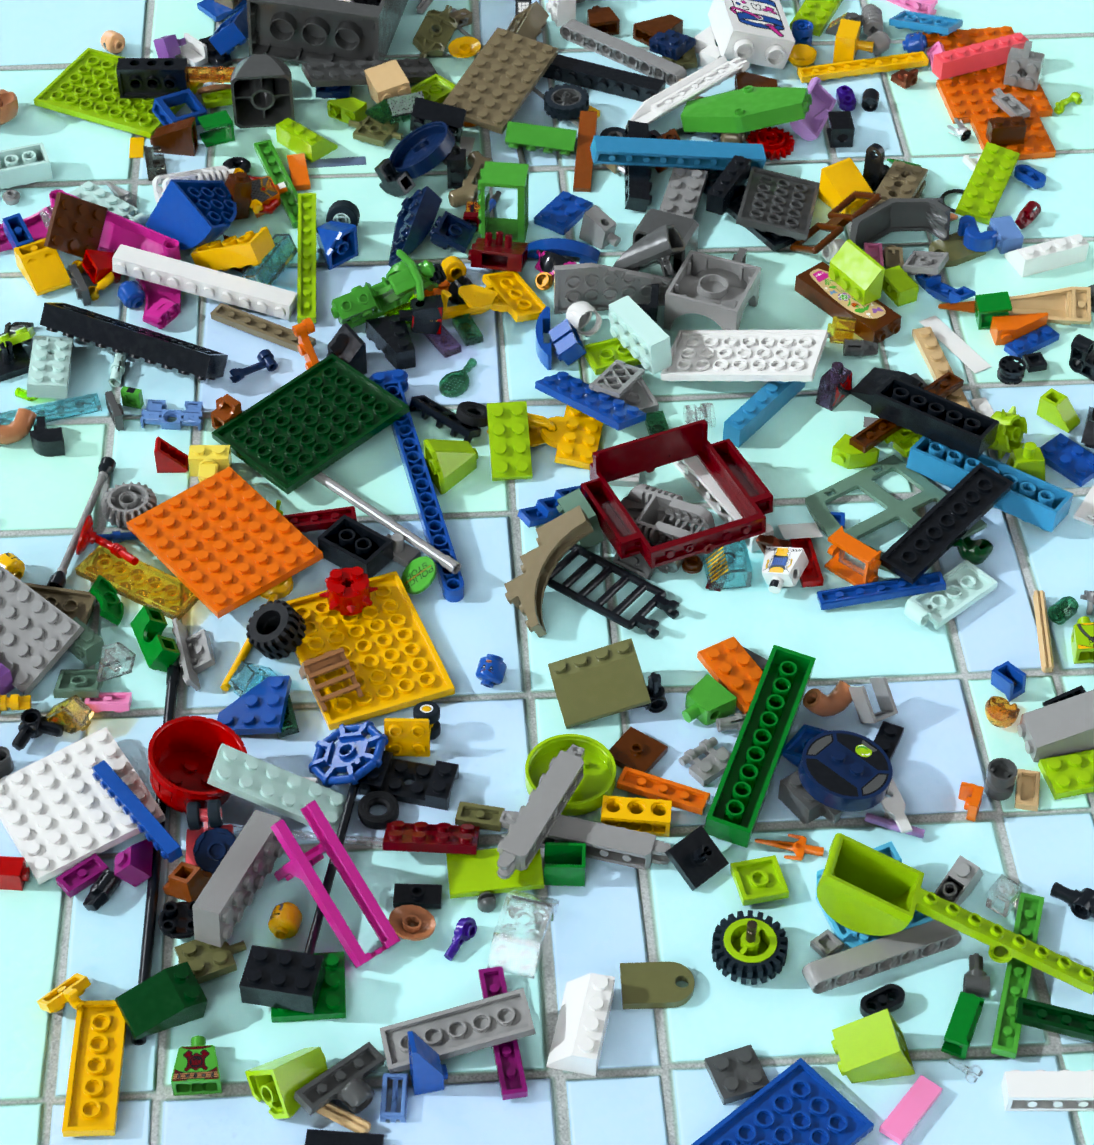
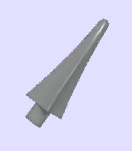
(119, 192)

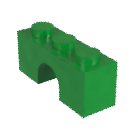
(158, 650)

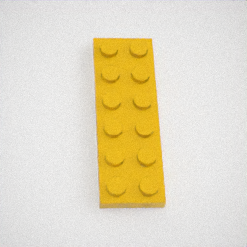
(95, 1070)

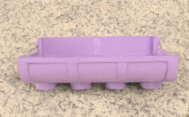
(815, 119)

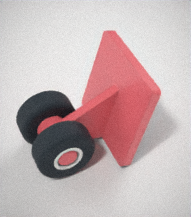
(210, 816)

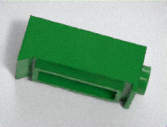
(962, 1025)

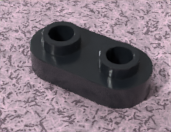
(880, 1000)

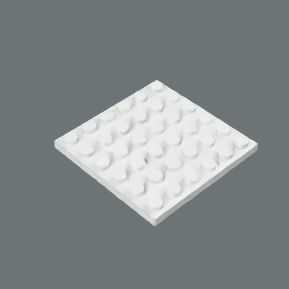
(64, 814)

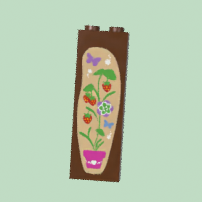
(873, 320)

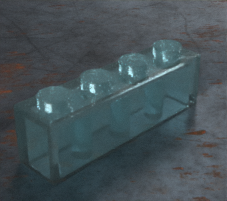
(274, 262)

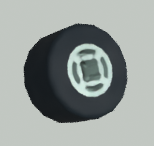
(345, 210)

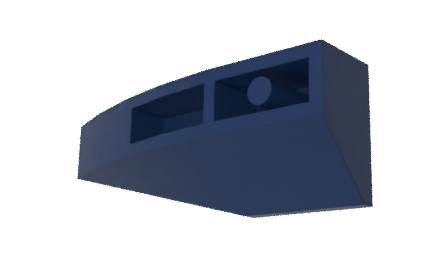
(414, 222)

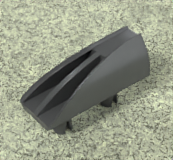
(652, 248)

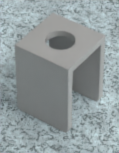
(884, 699)

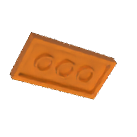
(733, 670)

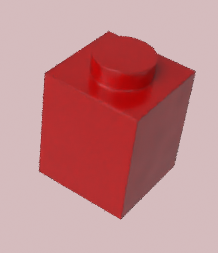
(13, 873)

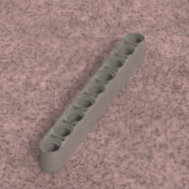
(622, 52)

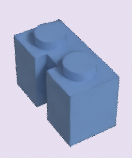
(1009, 235)

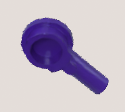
(464, 931)

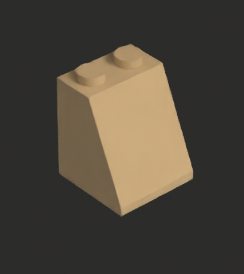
(386, 81)

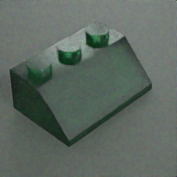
(394, 109)

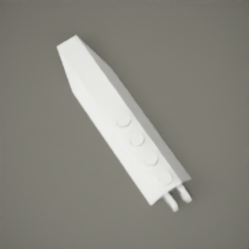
(688, 89)

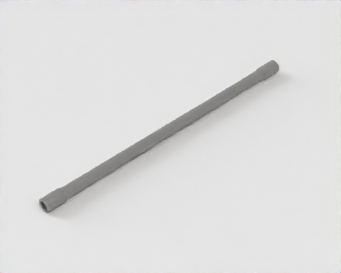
(444, 560)

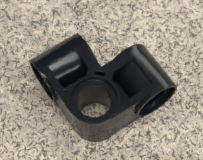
(1082, 356)

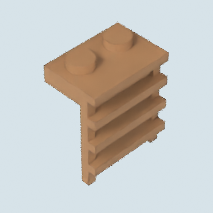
(323, 665)

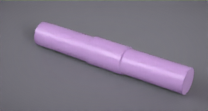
(892, 825)

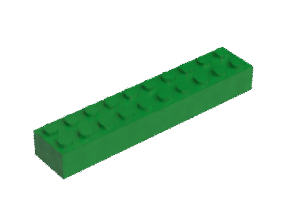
(759, 746)

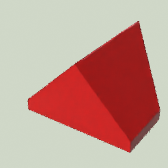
(169, 458)

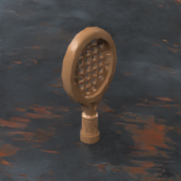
(212, 88)

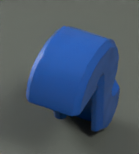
(973, 238)

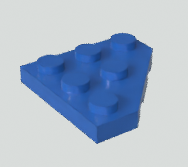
(260, 708)

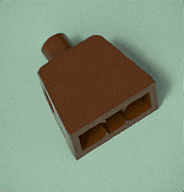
(603, 20)

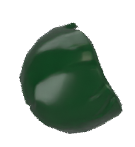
(974, 550)

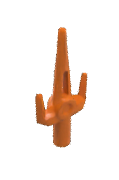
(798, 847)

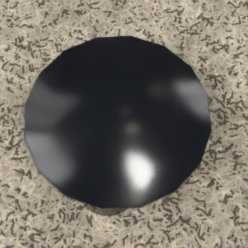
(177, 920)

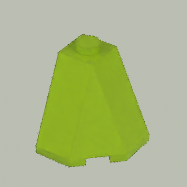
(449, 462)
(281, 1078)

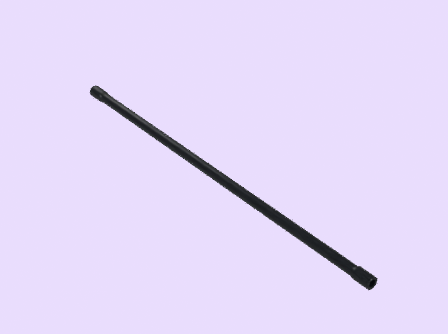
(148, 935)

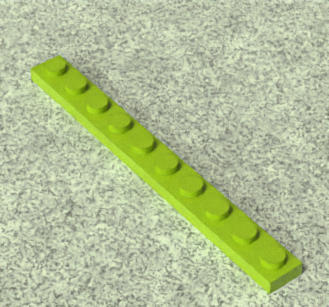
(306, 257)

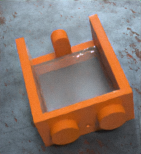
(852, 559)

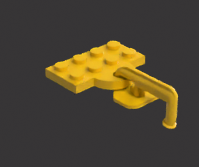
(503, 293)
(572, 435)

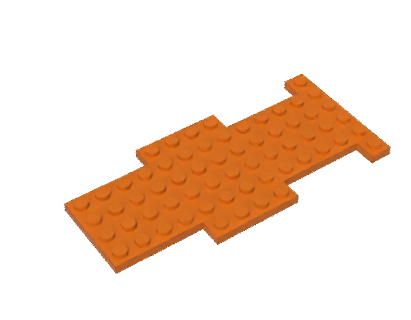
(970, 95)

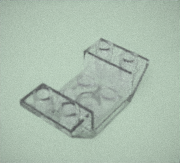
(521, 932)

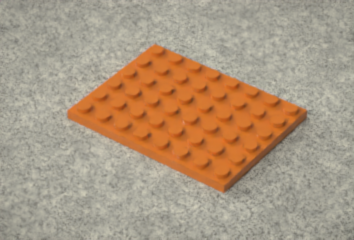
(224, 541)

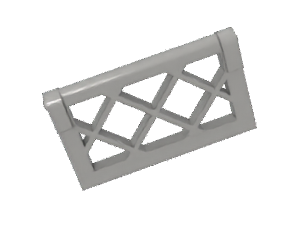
(610, 389)

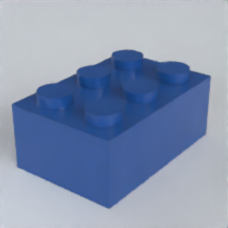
(231, 32)

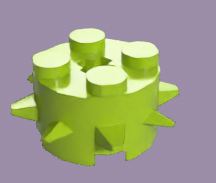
(1009, 431)

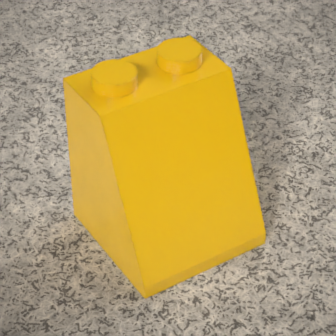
(839, 181)

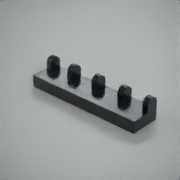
(443, 417)

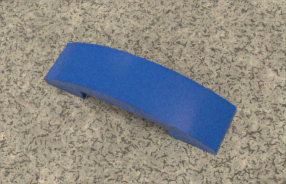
(565, 247)
(942, 291)
(543, 349)

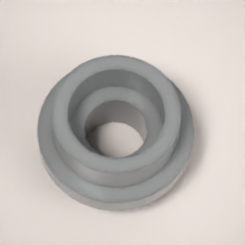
(11, 197)

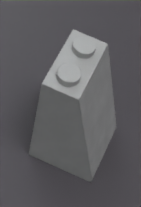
(1059, 727)

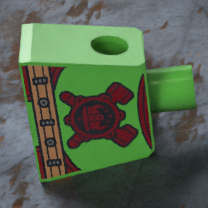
(196, 1069)

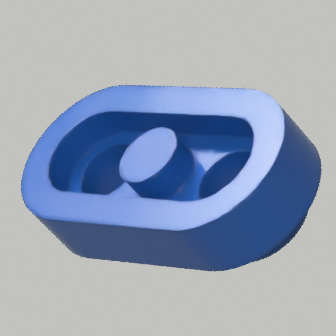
(1030, 176)

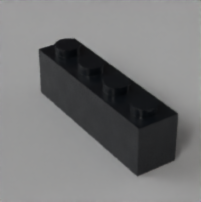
(728, 185)

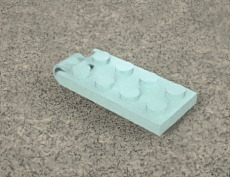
(964, 587)

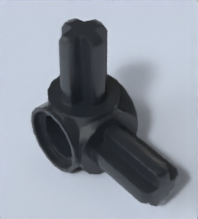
(656, 694)
(33, 726)

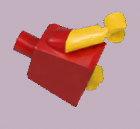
(99, 269)

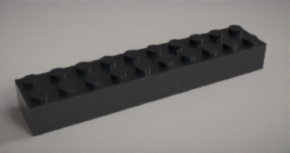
(133, 340)

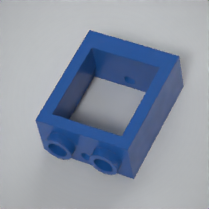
(162, 106)

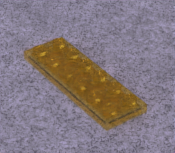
(139, 583)

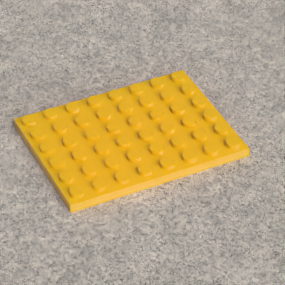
(384, 648)

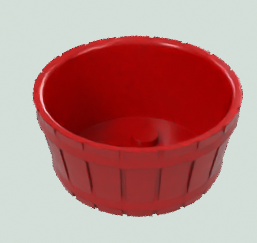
(183, 757)

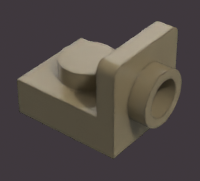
(893, 256)

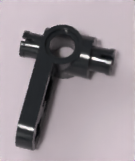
(874, 166)

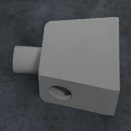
(598, 229)

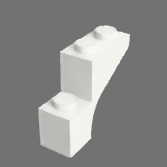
(706, 47)

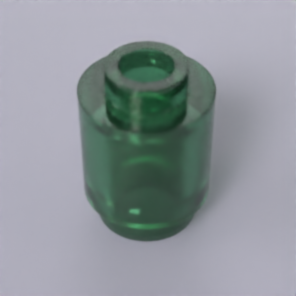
(1063, 610)

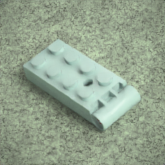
(92, 193)
(50, 367)

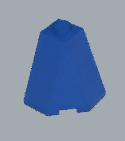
(337, 242)

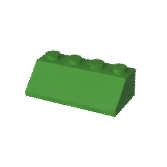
(541, 137)

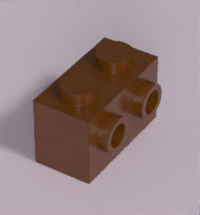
(1006, 130)

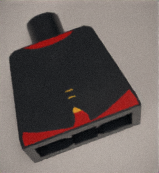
(424, 315)

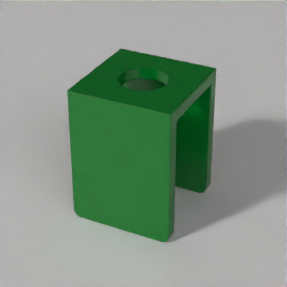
(220, 135)
(991, 305)
(557, 864)

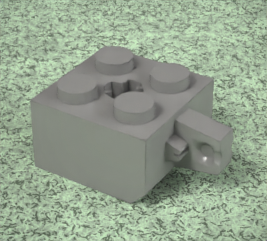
(1024, 67)

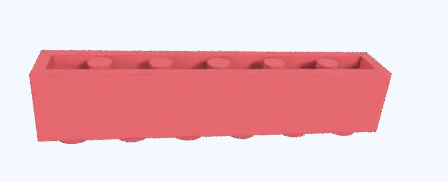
(976, 56)

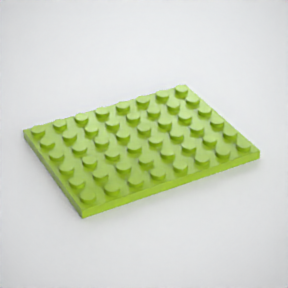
(91, 92)

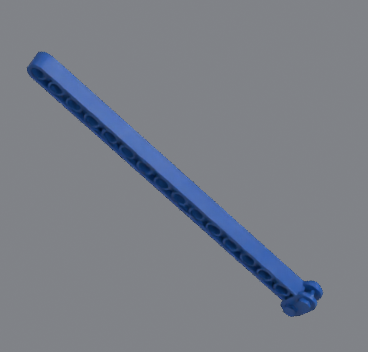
(421, 484)

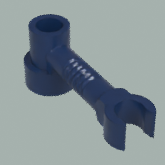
(265, 359)

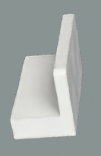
(194, 51)

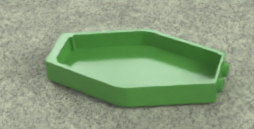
(746, 109)

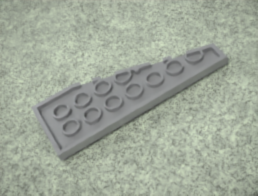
(603, 285)

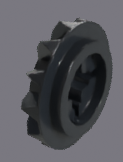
(238, 162)

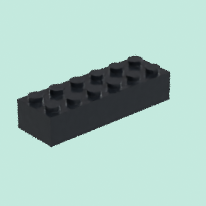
(934, 417)

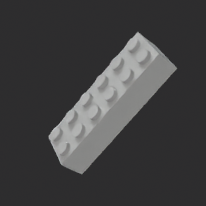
(236, 880)

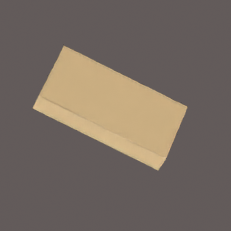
(1027, 790)

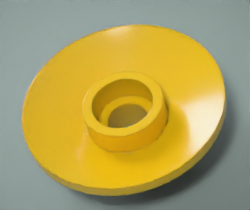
(464, 47)

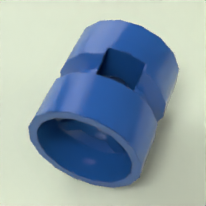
(802, 32)

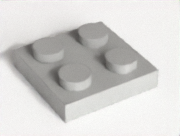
(925, 262)

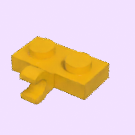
(66, 992)

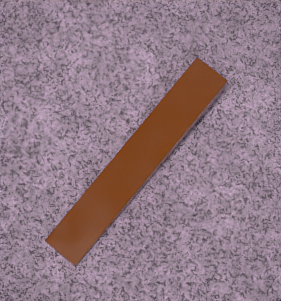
(584, 161)

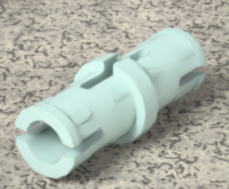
(117, 369)

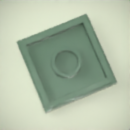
(77, 682)

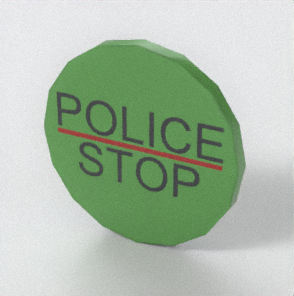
(419, 575)

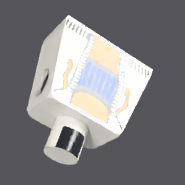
(783, 567)

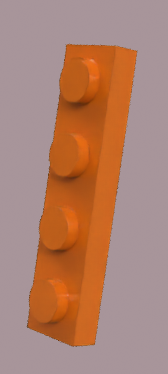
(660, 788)

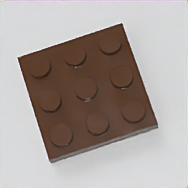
(75, 225)

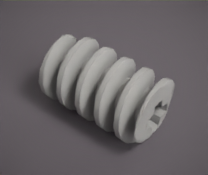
(872, 19)

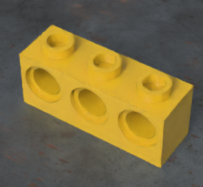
(637, 814)

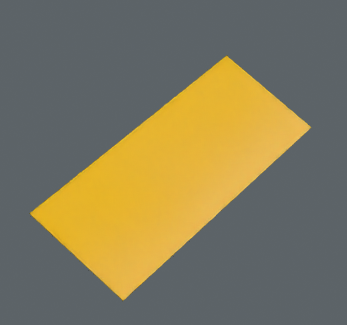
(136, 147)

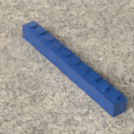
(137, 811)

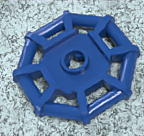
(351, 738)

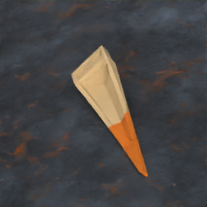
(1063, 305)

